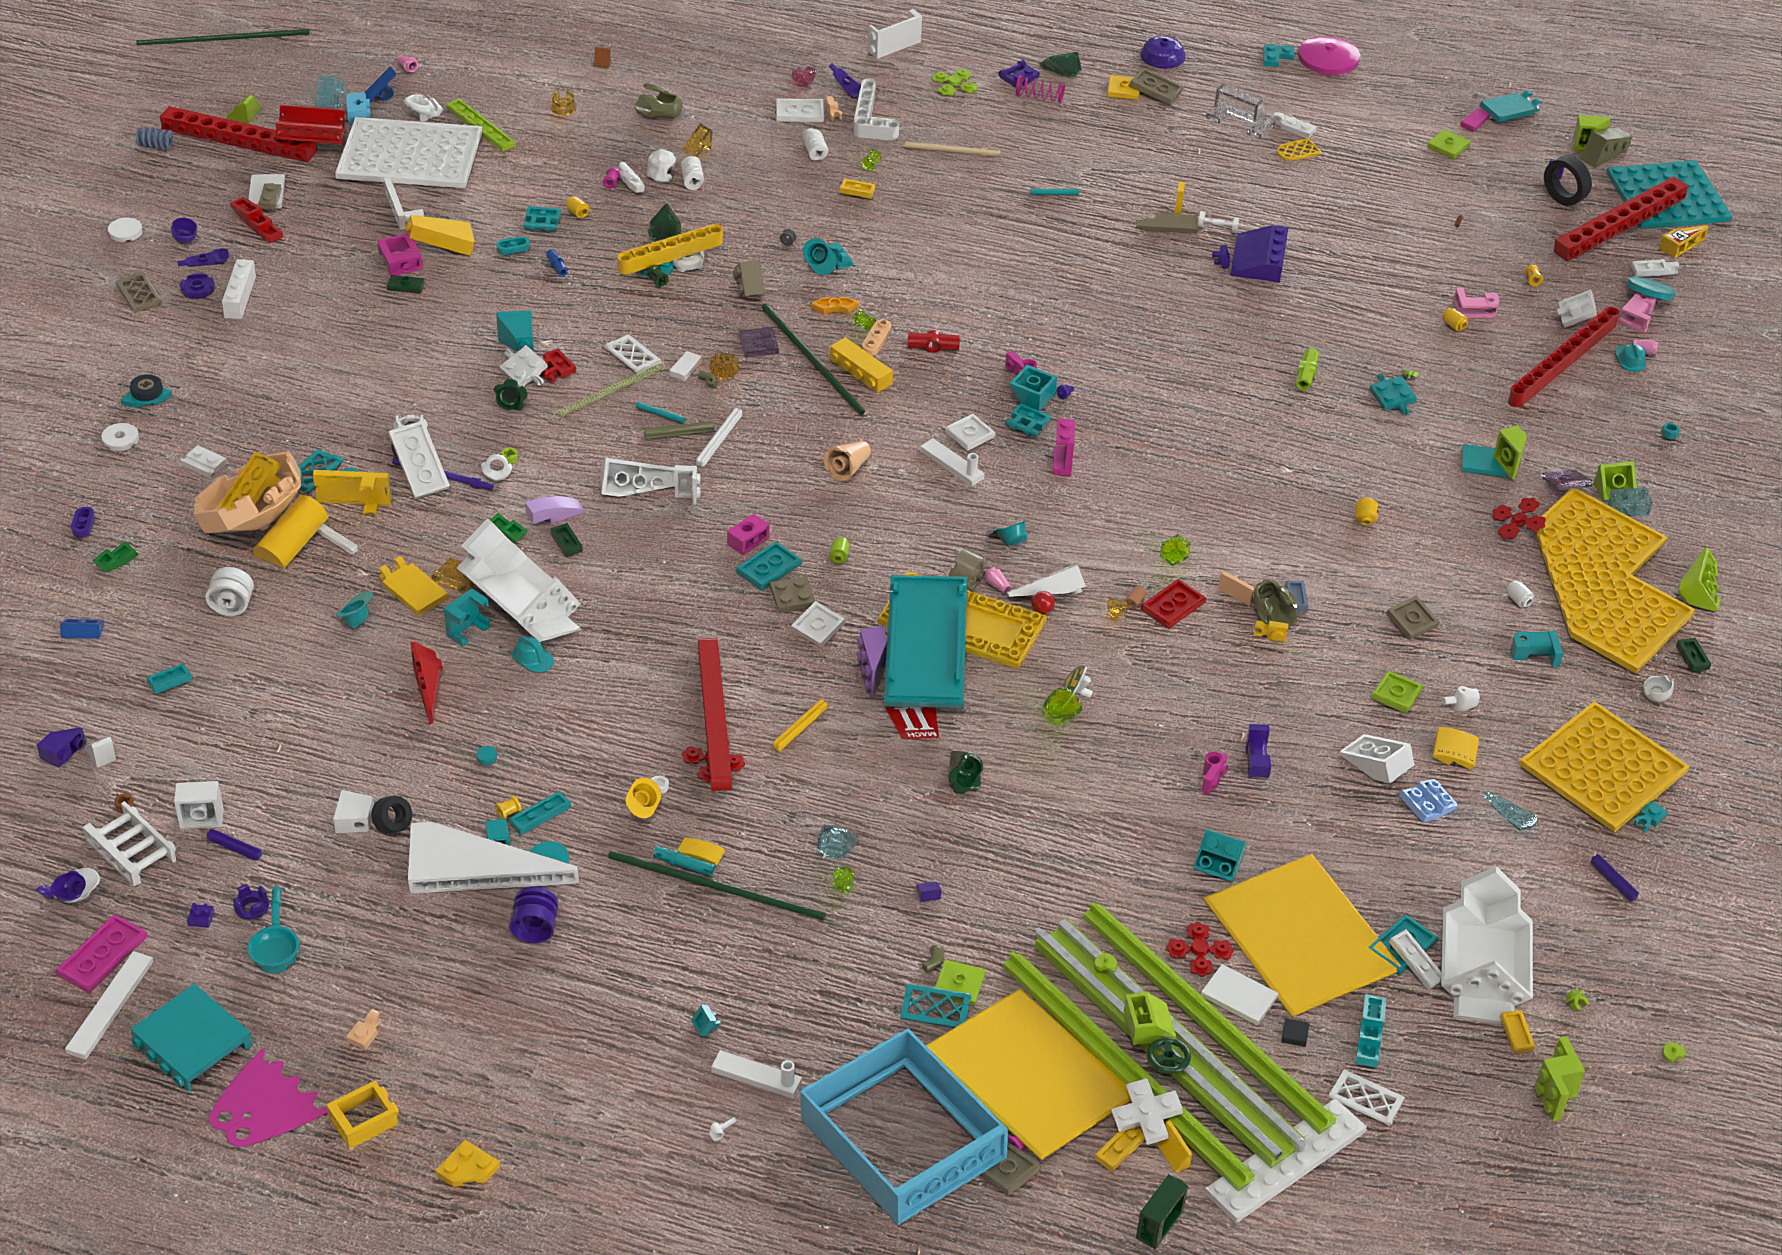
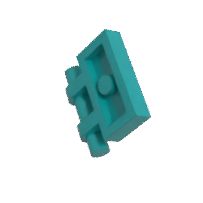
(548, 216)
(1029, 416)

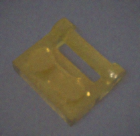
(452, 576)

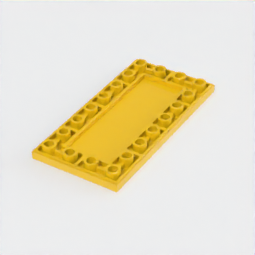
(995, 629)

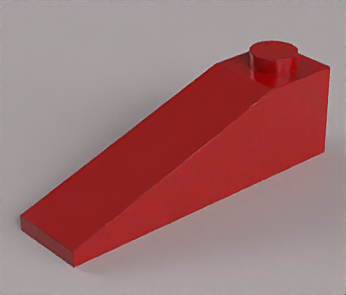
(427, 675)

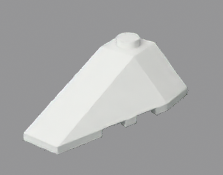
(629, 477)
(1059, 582)

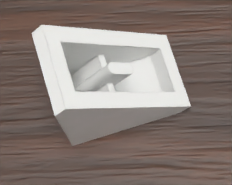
(101, 751)

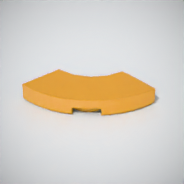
(840, 304)

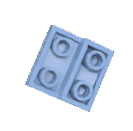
(1428, 800)

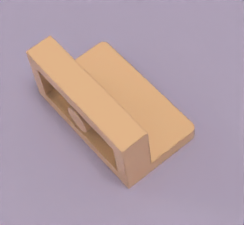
(1236, 588)

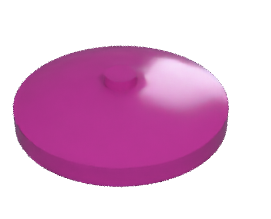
(1328, 55)

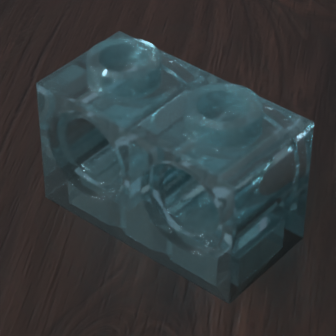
(1631, 501)

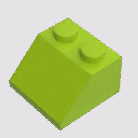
(1510, 449)

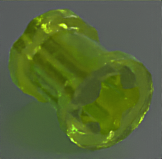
(872, 164)
(863, 319)

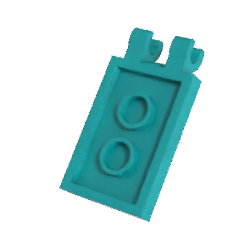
(1511, 106)

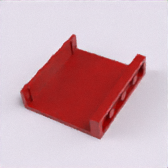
(310, 124)

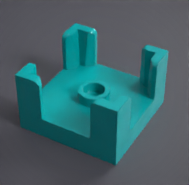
(464, 613)

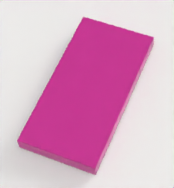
(101, 953)

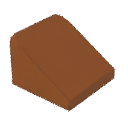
(602, 57)

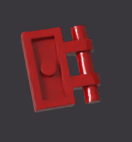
(559, 365)

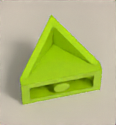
(245, 110)

